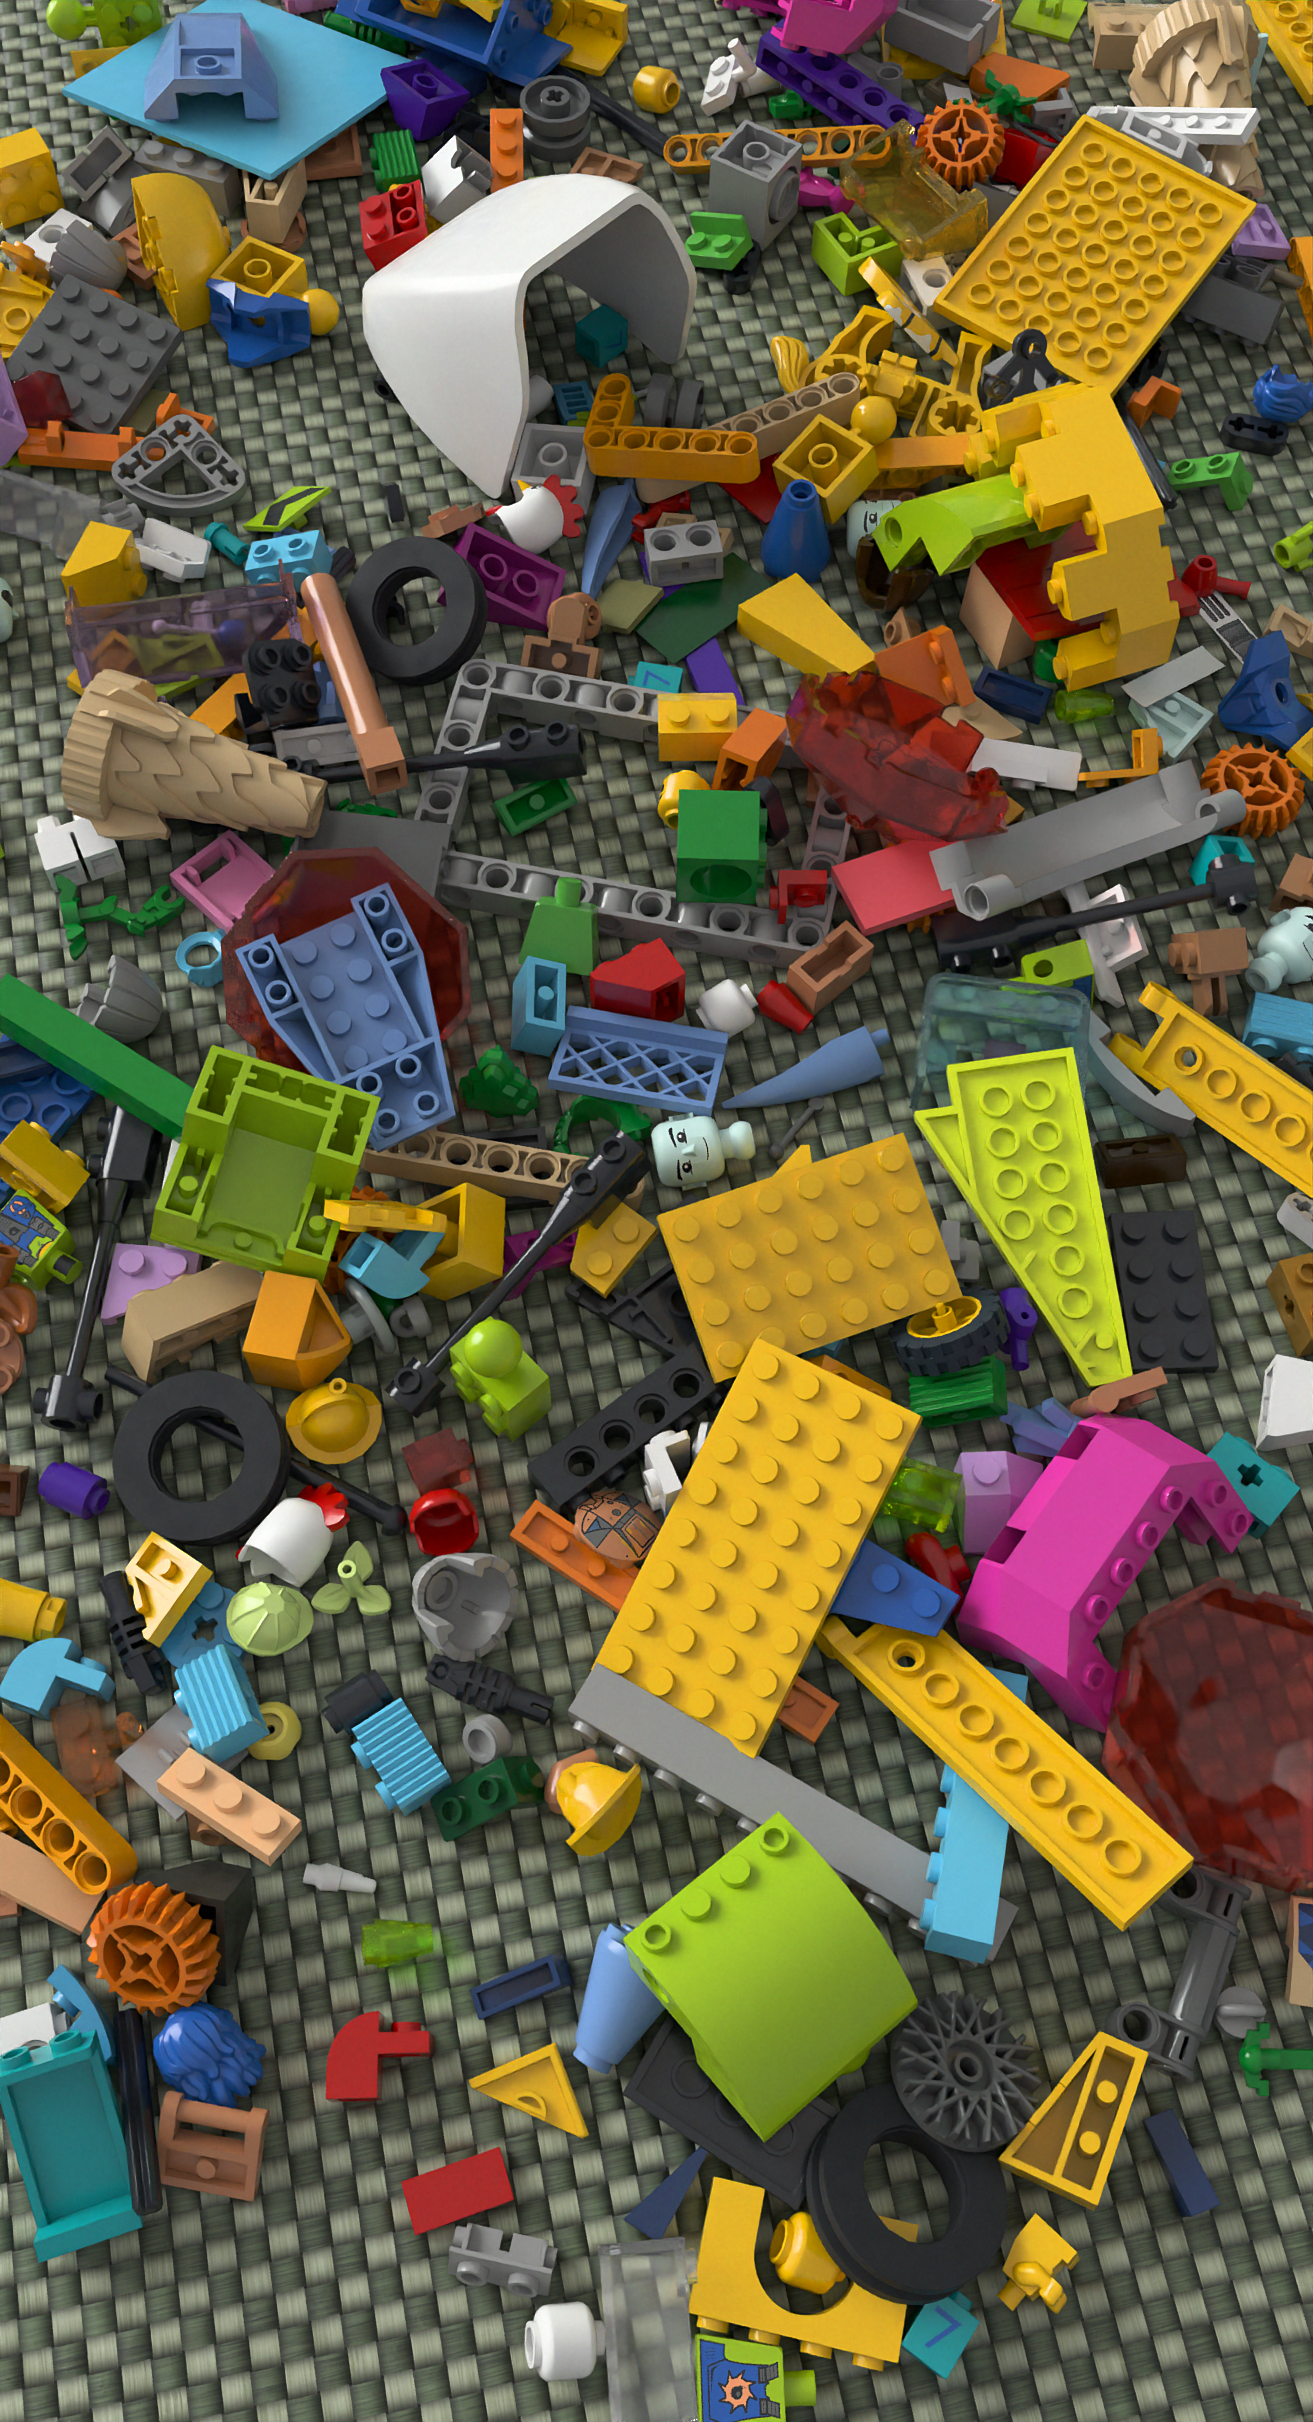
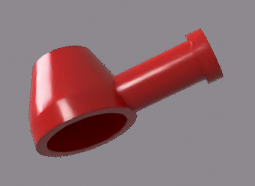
(1203, 579)

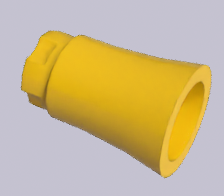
(30, 1612)

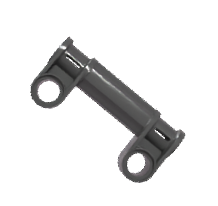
(1175, 2037)

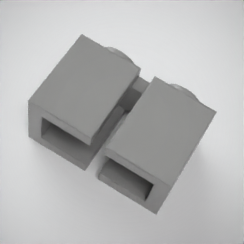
(86, 172)

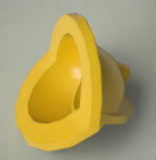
(334, 1421)
(598, 1804)

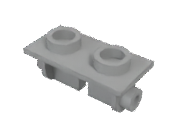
(523, 2270)

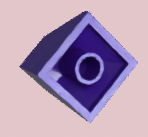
(422, 97)

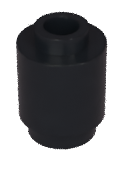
(356, 1701)

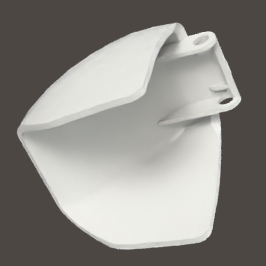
(453, 305)

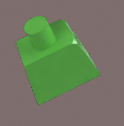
(564, 930)

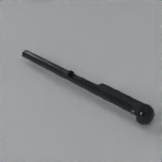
(391, 1517)

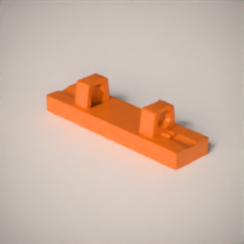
(80, 449)

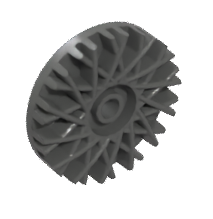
(963, 2073)

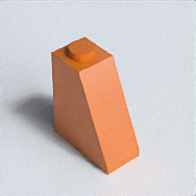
(1027, 77)
(750, 751)

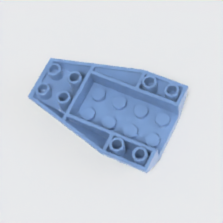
(210, 56)
(359, 1012)

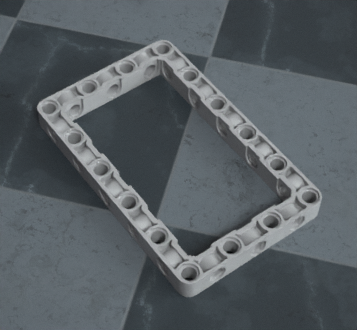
(630, 714)

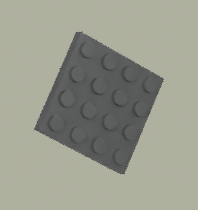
(100, 350)

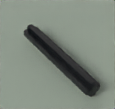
(137, 2113)

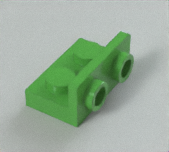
(718, 240)

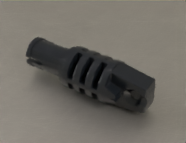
(138, 1656)
(487, 1689)

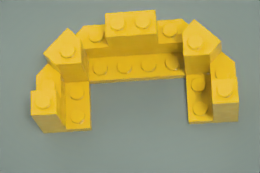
(1078, 465)

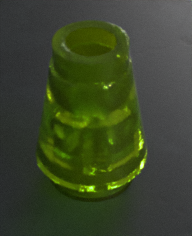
(1082, 705)
(394, 1941)

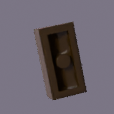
(1141, 1161)

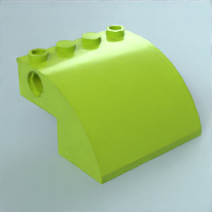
(959, 525)
(259, 1164)
(772, 1974)

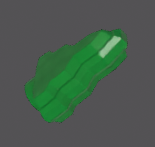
(498, 1086)

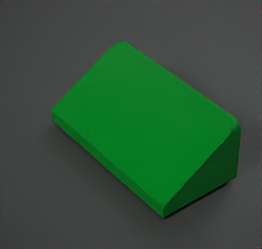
(533, 804)

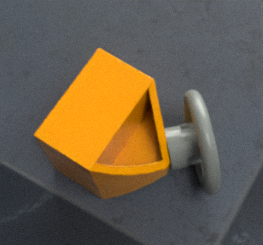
(299, 1335)

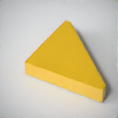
(536, 2087)

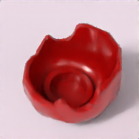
(444, 1522)

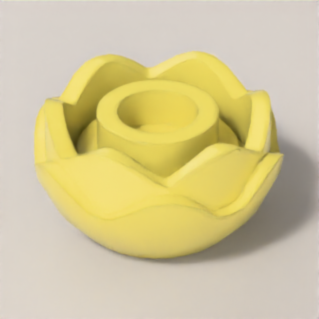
(286, 1733)

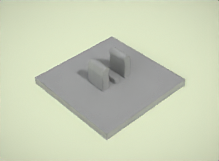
(156, 1752)

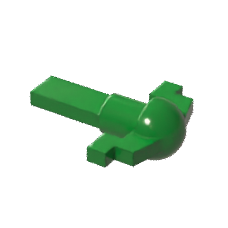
(1254, 2058)

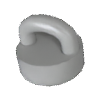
(418, 1315)
(486, 1739)
(1238, 2011)

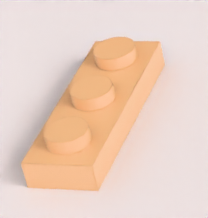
(229, 1806)

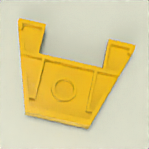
(19, 306)

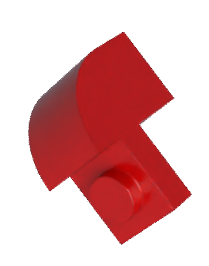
(358, 2053)

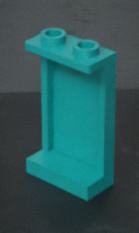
(68, 2142)

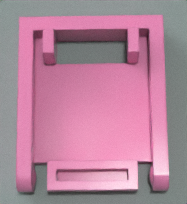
(230, 888)

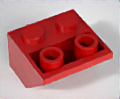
(393, 223)
(641, 984)

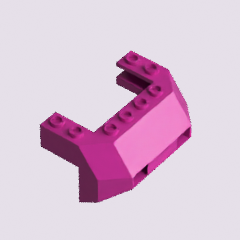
(823, 24)
(1082, 1545)

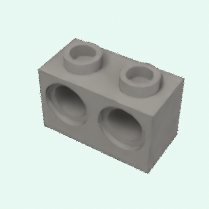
(683, 553)

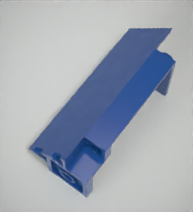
(506, 47)

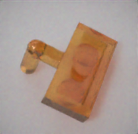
(87, 1746)

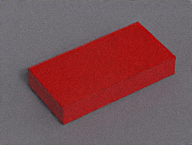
(457, 2191)

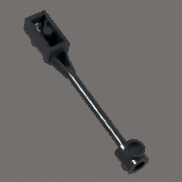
(522, 753)
(965, 941)
(121, 1173)
(585, 1199)

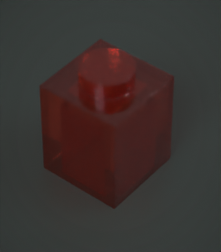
(41, 399)
(438, 1461)

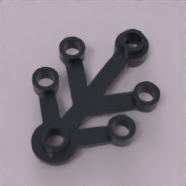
(1026, 364)

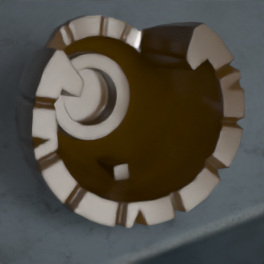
(889, 590)

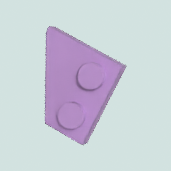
(1261, 237)
(142, 1268)

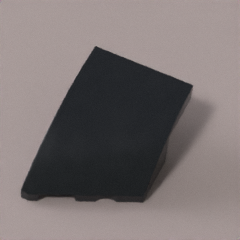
(471, 129)

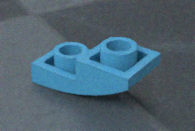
(76, 1996)

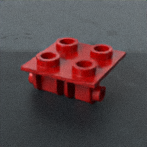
(758, 496)

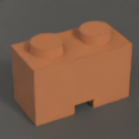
(830, 967)

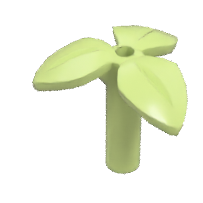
(353, 1571)

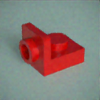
(797, 888)

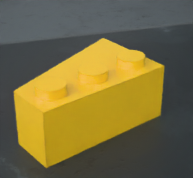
(1080, 2123)

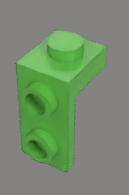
(1220, 469)

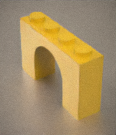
(732, 2292)

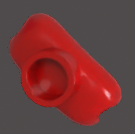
(940, 1564)

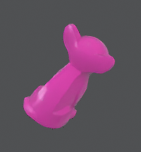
(820, 191)

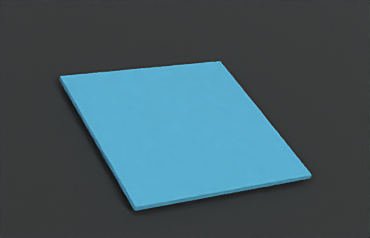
(321, 81)

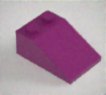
(515, 580)

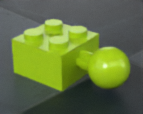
(118, 20)
(500, 1378)

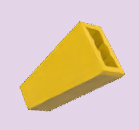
(803, 630)

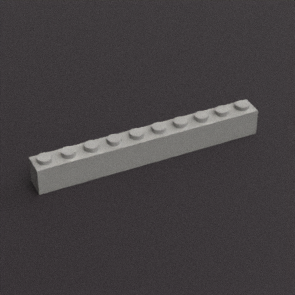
(753, 1790)

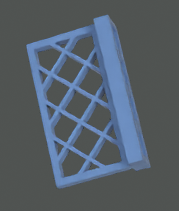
(642, 1044)

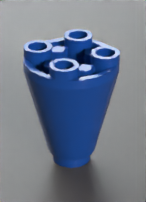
(797, 535)

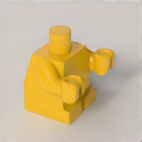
(892, 379)
(1033, 2264)

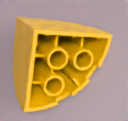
(181, 242)

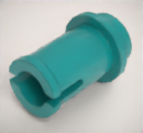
(226, 542)

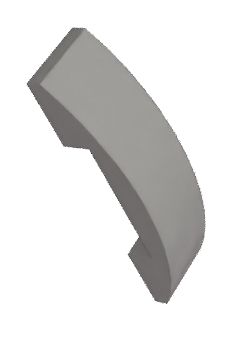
(1160, 1111)

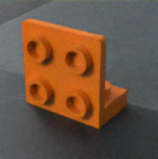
(929, 665)

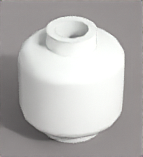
(727, 1008)
(564, 2341)

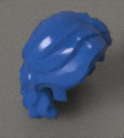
(1282, 396)
(208, 2055)

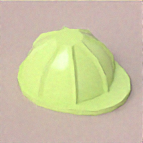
(268, 1618)

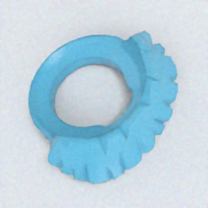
(207, 975)

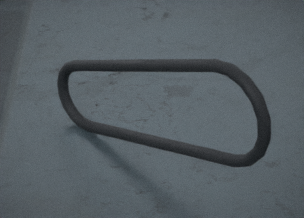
(1021, 126)

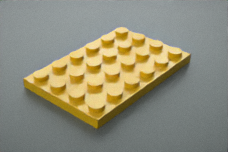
(809, 1255)

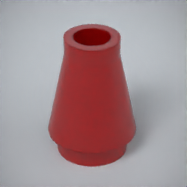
(782, 1006)

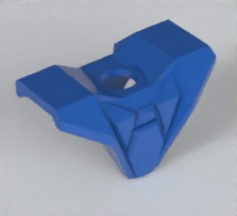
(285, 327)
(1264, 697)

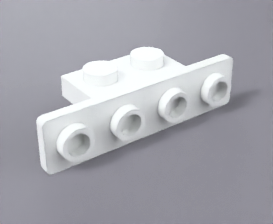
(1028, 765)
(1109, 943)

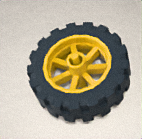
(951, 1333)

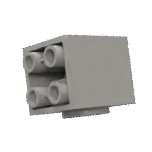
(757, 178)

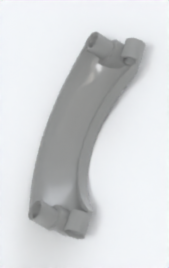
(1082, 840)

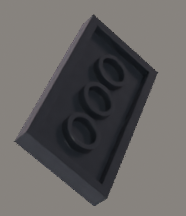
(1162, 1292)
(687, 2100)

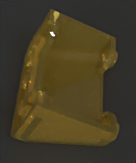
(911, 199)

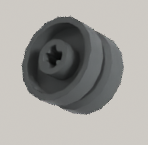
(555, 118)
(673, 411)

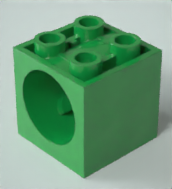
(720, 846)

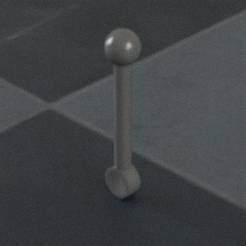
(815, 1105)

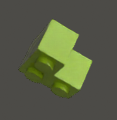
(842, 249)

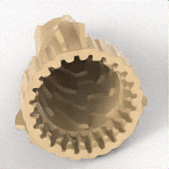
(1203, 58)
(147, 761)

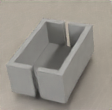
(945, 30)

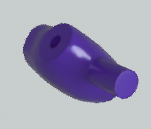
(1022, 1322)

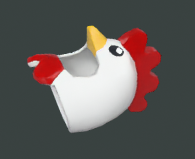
(540, 516)
(296, 1535)

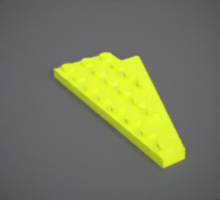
(1030, 1176)

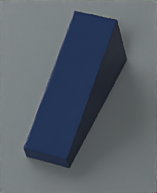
(521, 1985)
(1180, 2164)
(659, 2207)

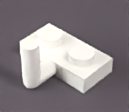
(724, 78)

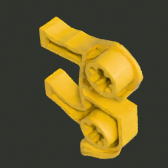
(934, 408)

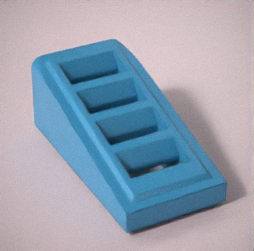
(571, 399)

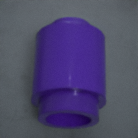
(74, 1490)

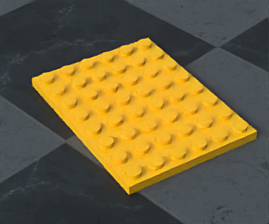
(1096, 254)

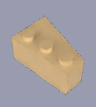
(274, 203)
(186, 1314)

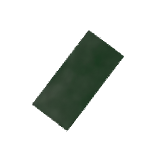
(700, 609)

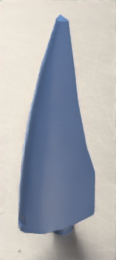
(608, 533)
(831, 1068)

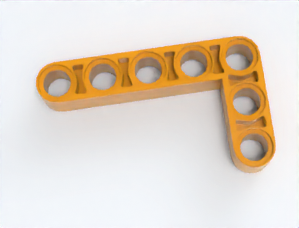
(631, 451)

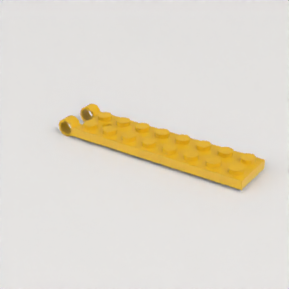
(1226, 1086)
(1016, 1765)

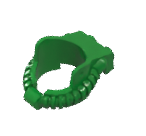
(620, 1114)

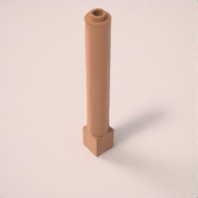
(373, 736)

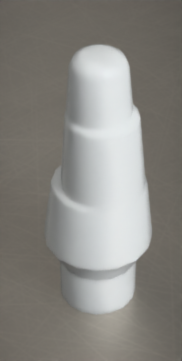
(334, 1878)

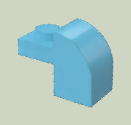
(391, 1268)
(43, 1673)

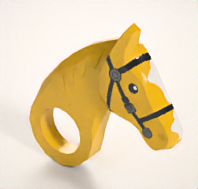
(905, 312)

